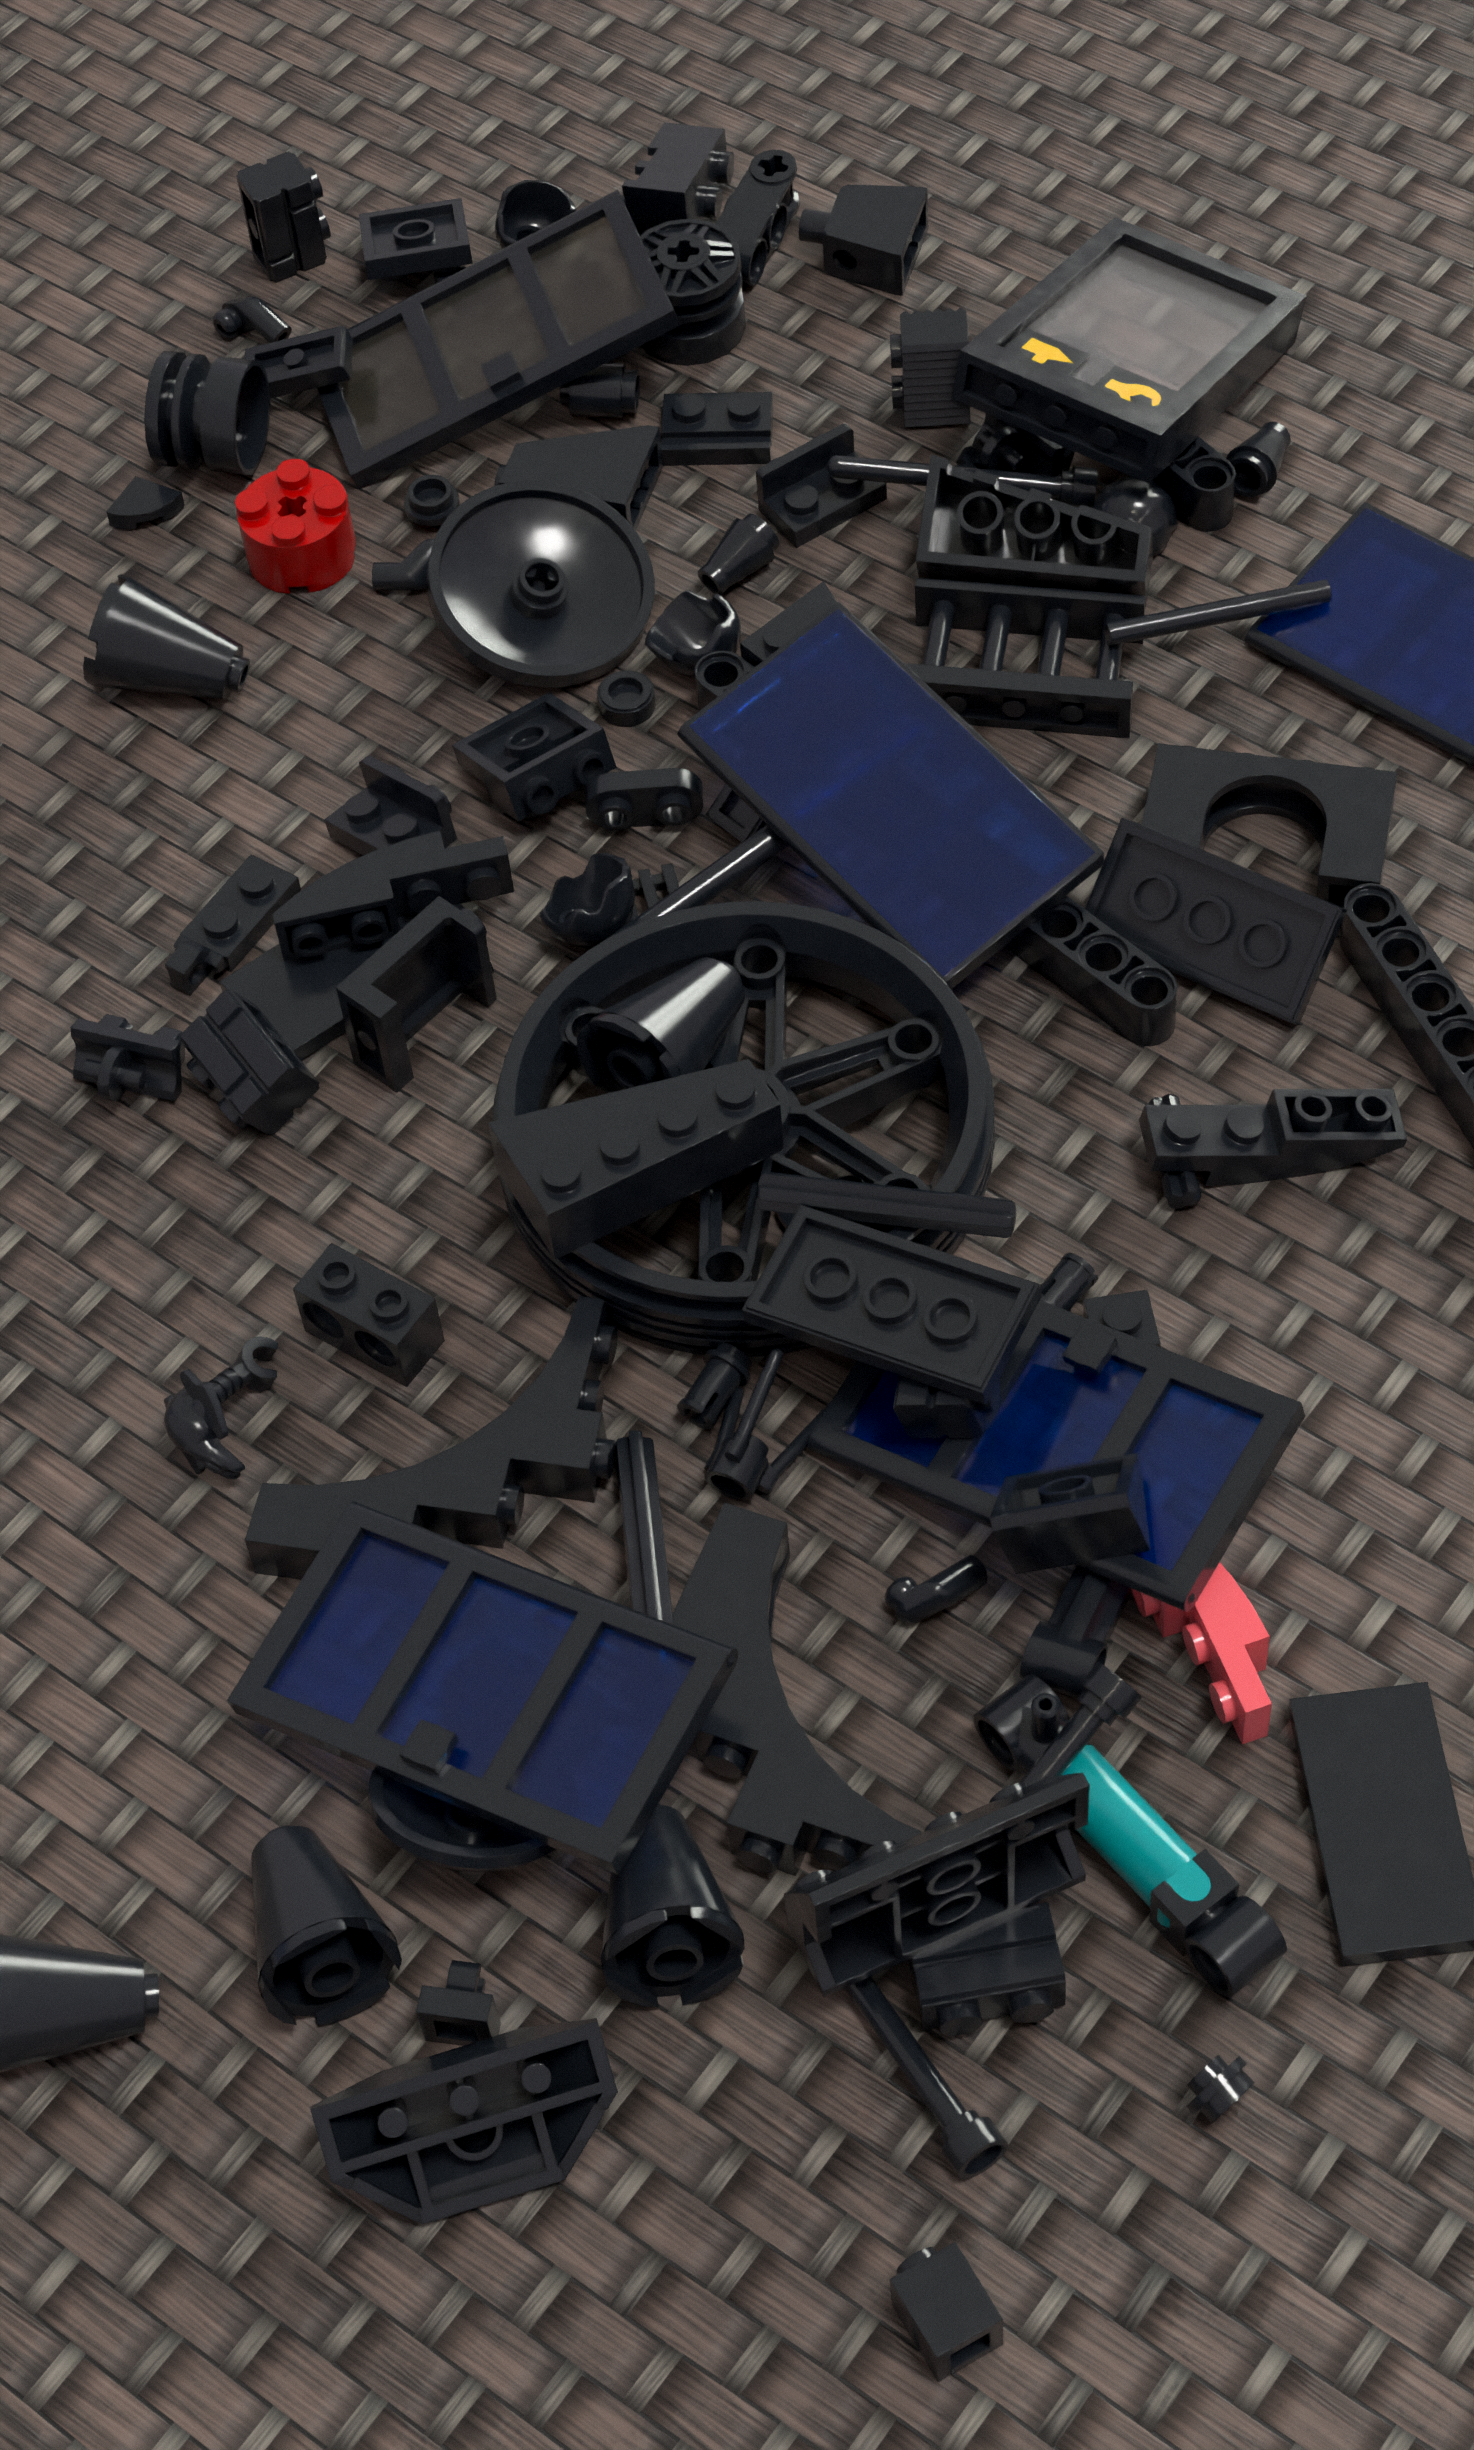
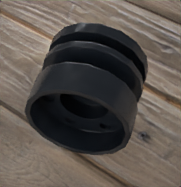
(704, 283)
(207, 412)

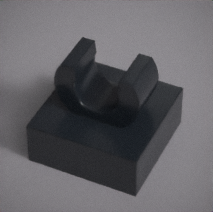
(459, 2011)

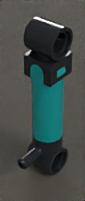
(1187, 1892)

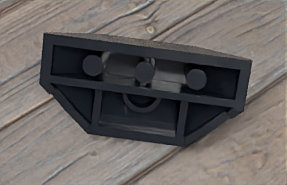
(469, 2121)

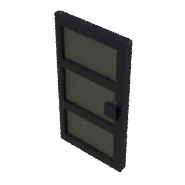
(496, 338)

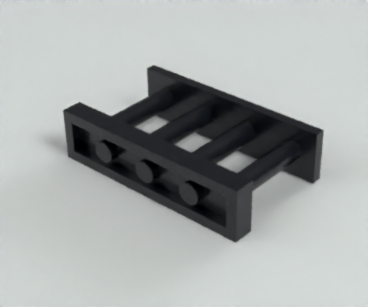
(1027, 699)

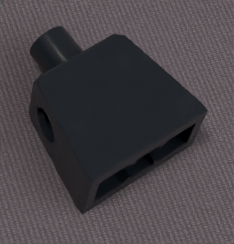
(870, 234)

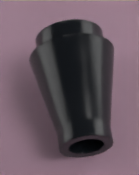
(1259, 459)
(741, 551)

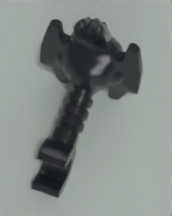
(195, 1412)

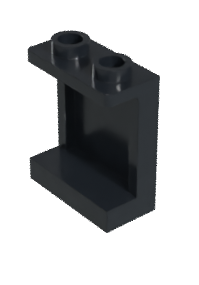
(412, 982)

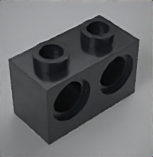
(369, 1314)

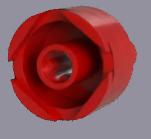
(296, 528)

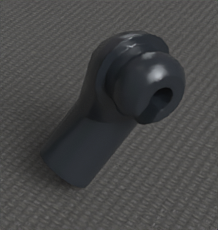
(249, 315)

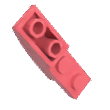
(1230, 1642)

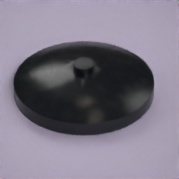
(540, 583)

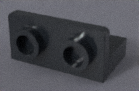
(802, 495)
(390, 810)

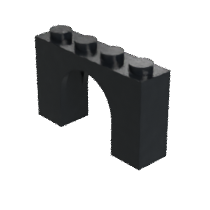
(1338, 804)

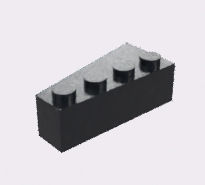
(1021, 537)

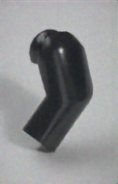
(407, 575)
(918, 1602)

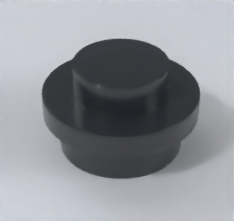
(430, 500)
(1218, 2087)

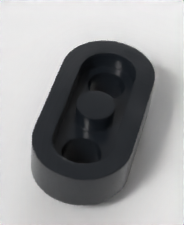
(644, 798)

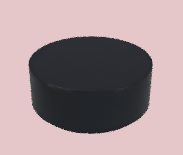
(626, 698)

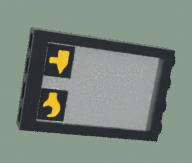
(1129, 349)

